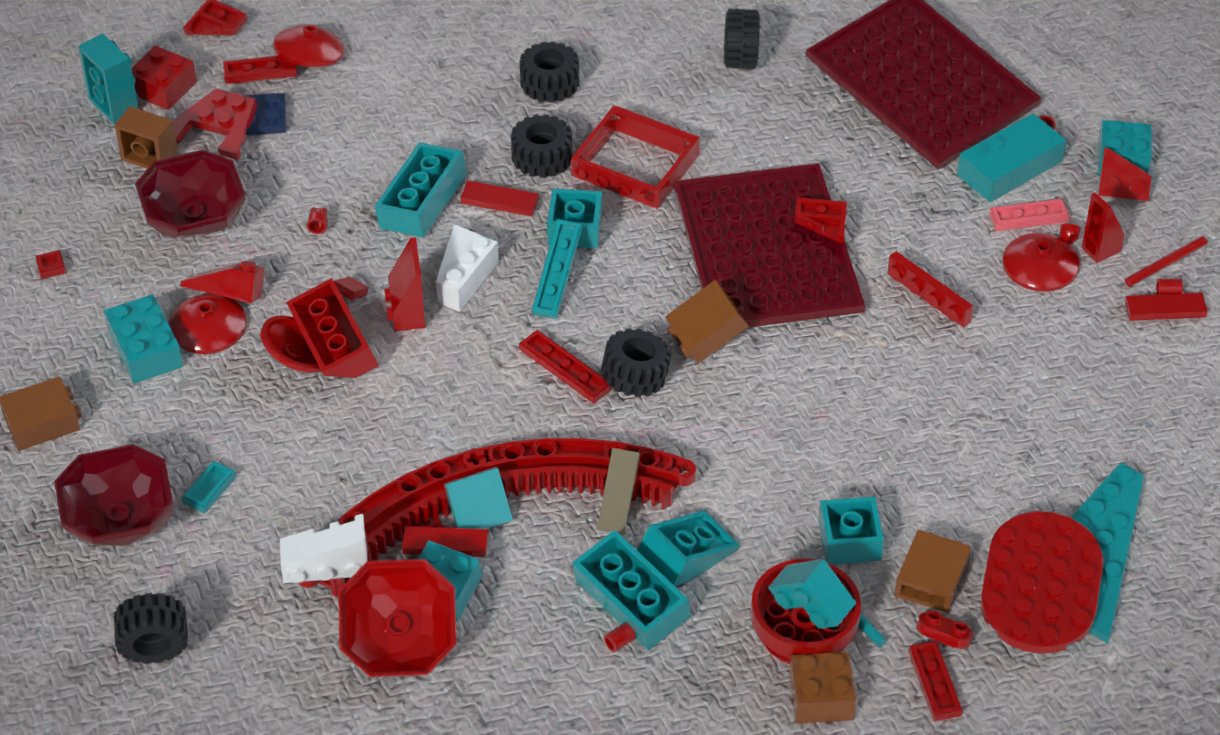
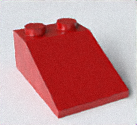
(406, 291)

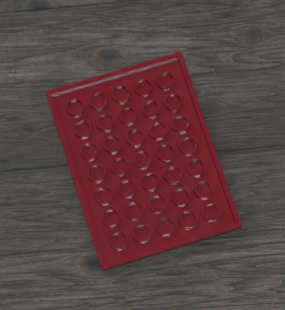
(923, 78)
(749, 243)

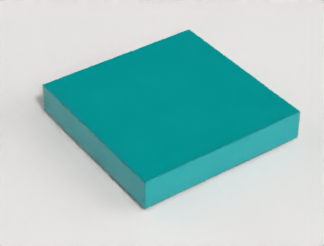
(478, 500)

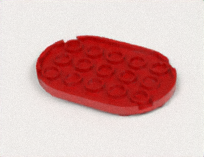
(1041, 582)

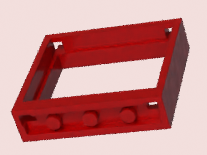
(647, 131)

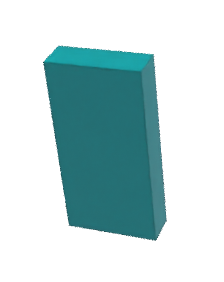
(209, 487)

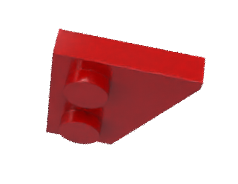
(215, 19)
(1122, 178)

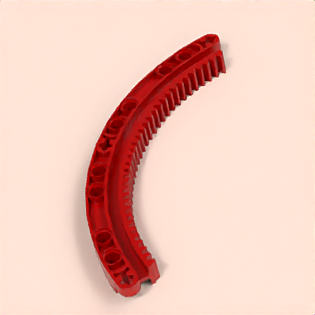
(521, 466)

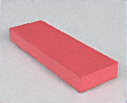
(1029, 214)

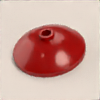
(308, 46)
(1040, 262)
(207, 323)
(287, 344)

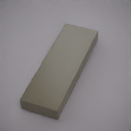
(618, 491)

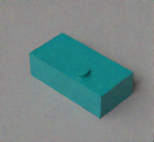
(1011, 157)
(421, 189)
(631, 589)

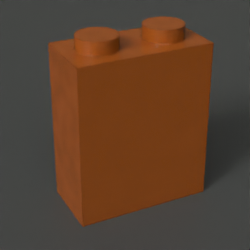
(705, 322)
(40, 413)
(932, 571)

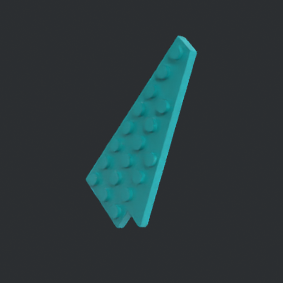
(1110, 518)

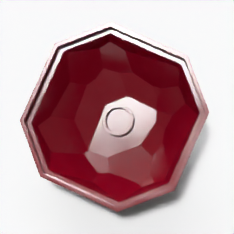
(190, 194)
(114, 496)

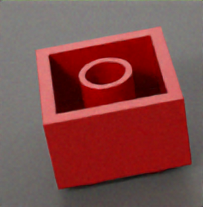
(163, 77)

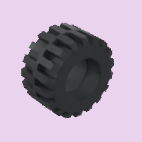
(741, 38)
(549, 71)
(541, 145)
(635, 362)
(150, 628)

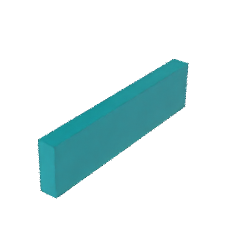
(557, 269)

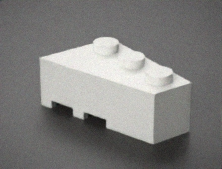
(464, 267)
(324, 554)

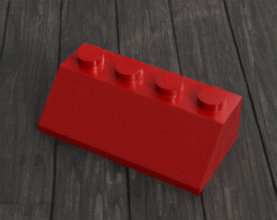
(332, 332)

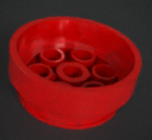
(784, 629)

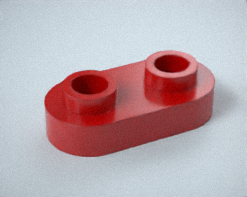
(944, 630)

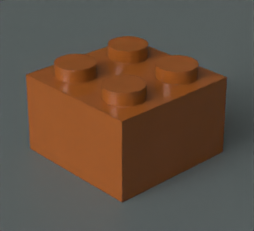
(145, 137)
(822, 687)

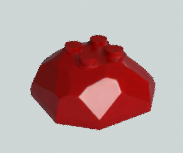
(397, 618)

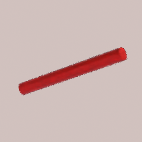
(1165, 261)

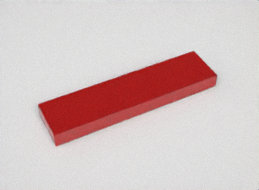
(565, 366)

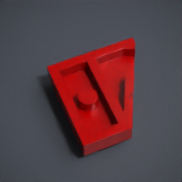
(822, 216)

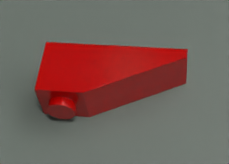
(1102, 231)
(237, 281)

